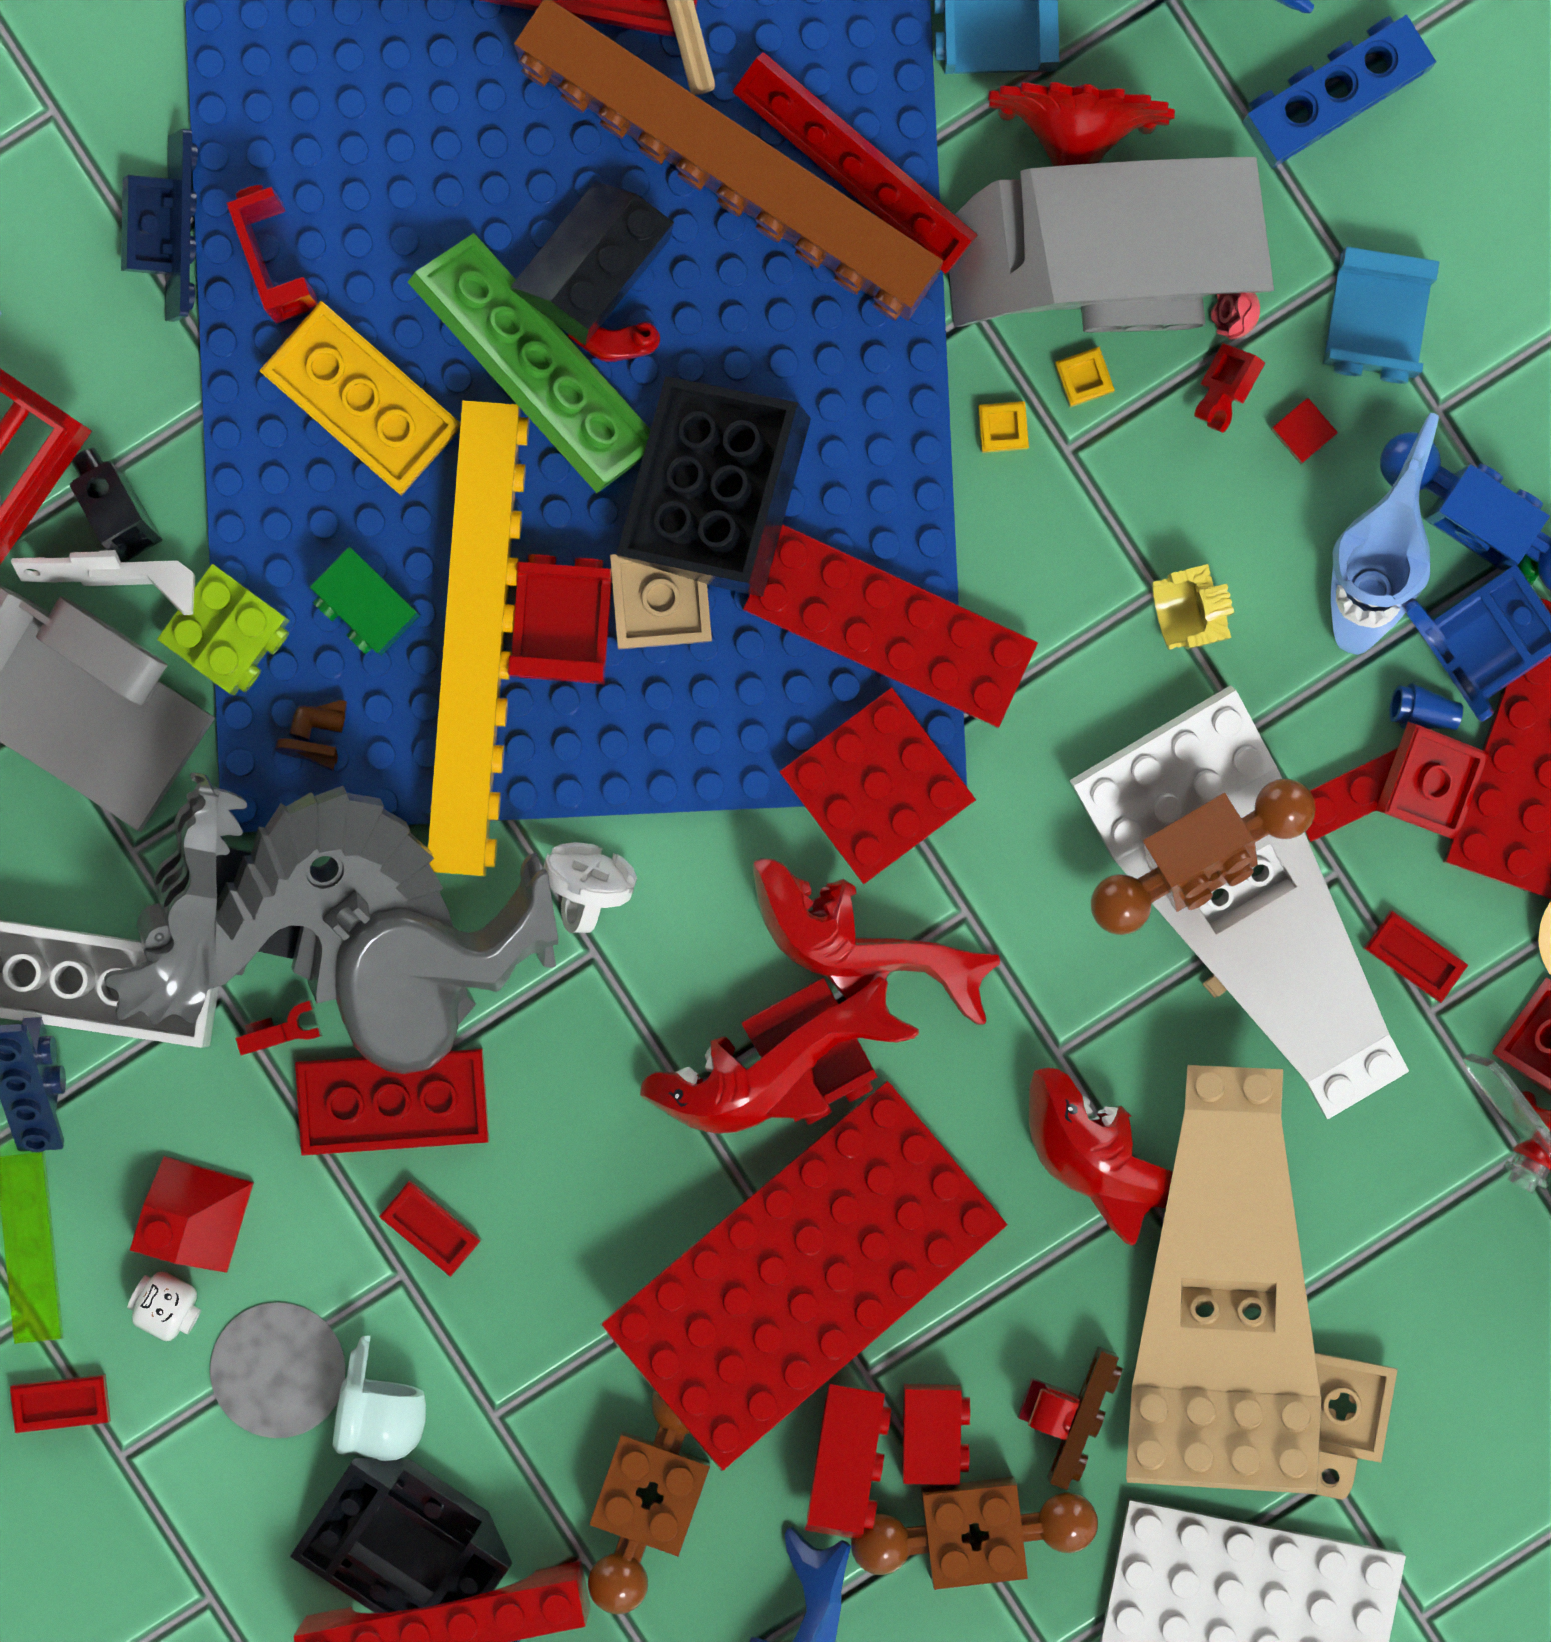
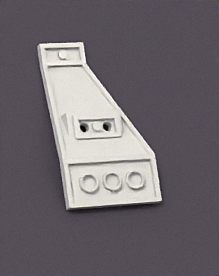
(1274, 934)

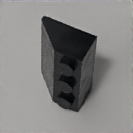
(593, 259)

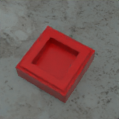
(1304, 430)

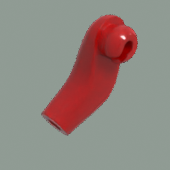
(622, 343)

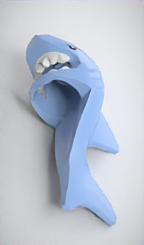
(1382, 557)

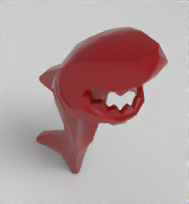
(828, 944)

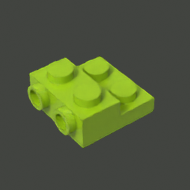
(226, 632)

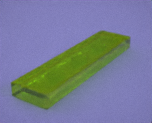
(29, 1248)

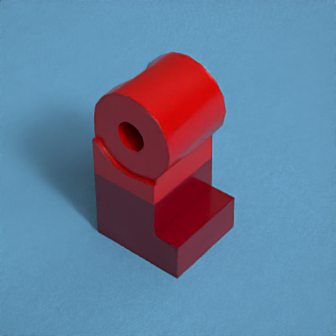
(1049, 1408)

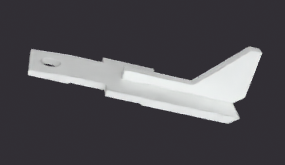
(106, 569)

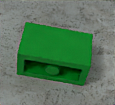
(364, 602)

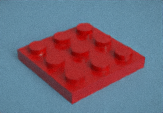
(877, 785)

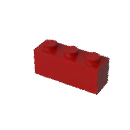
(847, 1462)

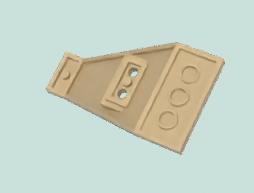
(1222, 1392)

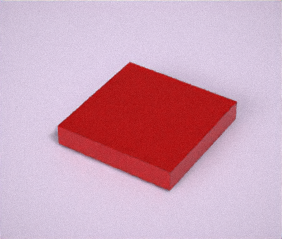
(1432, 781)

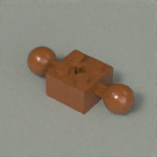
(1201, 855)
(1064, 1523)
(619, 1579)

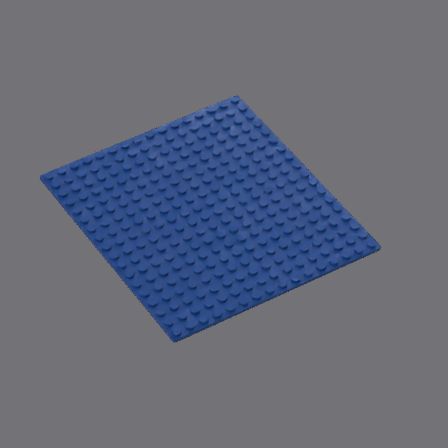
(390, 146)

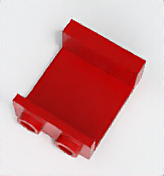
(282, 300)
(839, 1071)

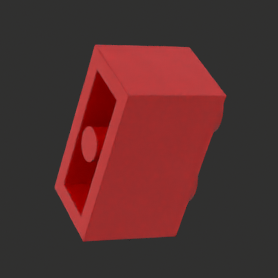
(933, 1434)

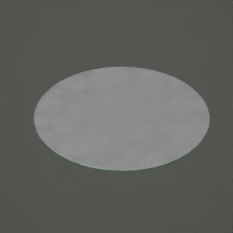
(277, 1370)

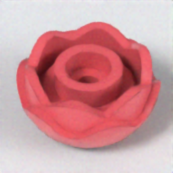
(1235, 314)

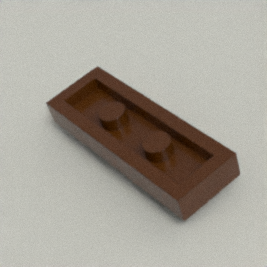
(1101, 1378)

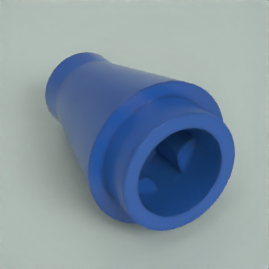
(1424, 708)

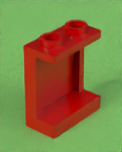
(561, 620)

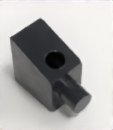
(112, 506)

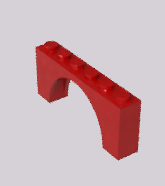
(536, 1606)

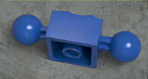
(1478, 509)

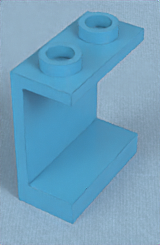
(998, 36)
(1379, 314)

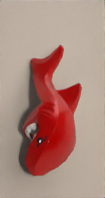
(782, 1079)
(1093, 1153)

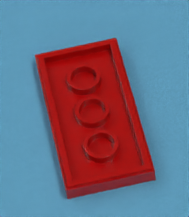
(366, 1108)

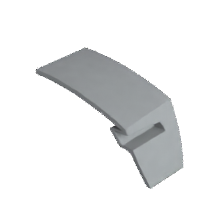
(1117, 241)
(92, 707)

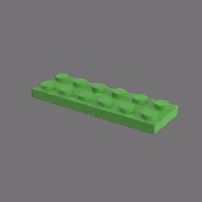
(533, 362)

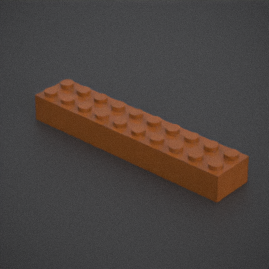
(727, 160)

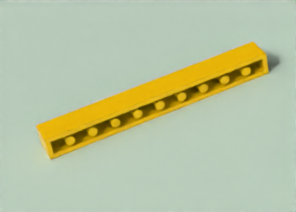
(475, 638)

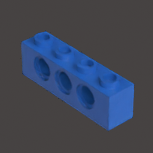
(1406, 61)

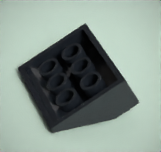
(714, 485)

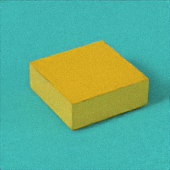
(1084, 377)
(1003, 427)

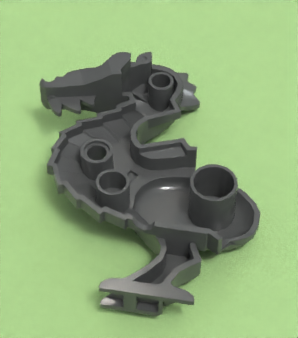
(367, 921)

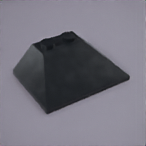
(402, 1539)

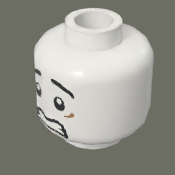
(164, 1306)

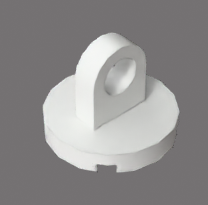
(587, 883)

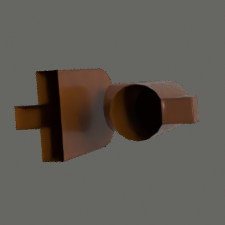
(305, 717)

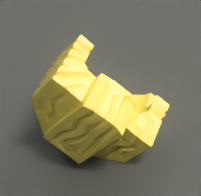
(1192, 608)

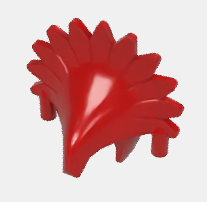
(1079, 121)

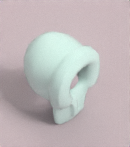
(376, 1416)

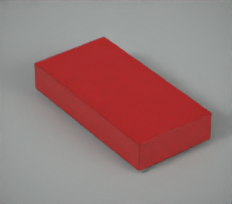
(1415, 956)
(430, 1228)
(60, 1403)

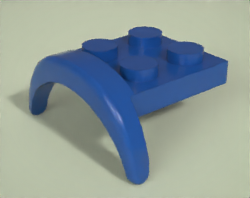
(1488, 637)

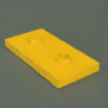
(361, 398)

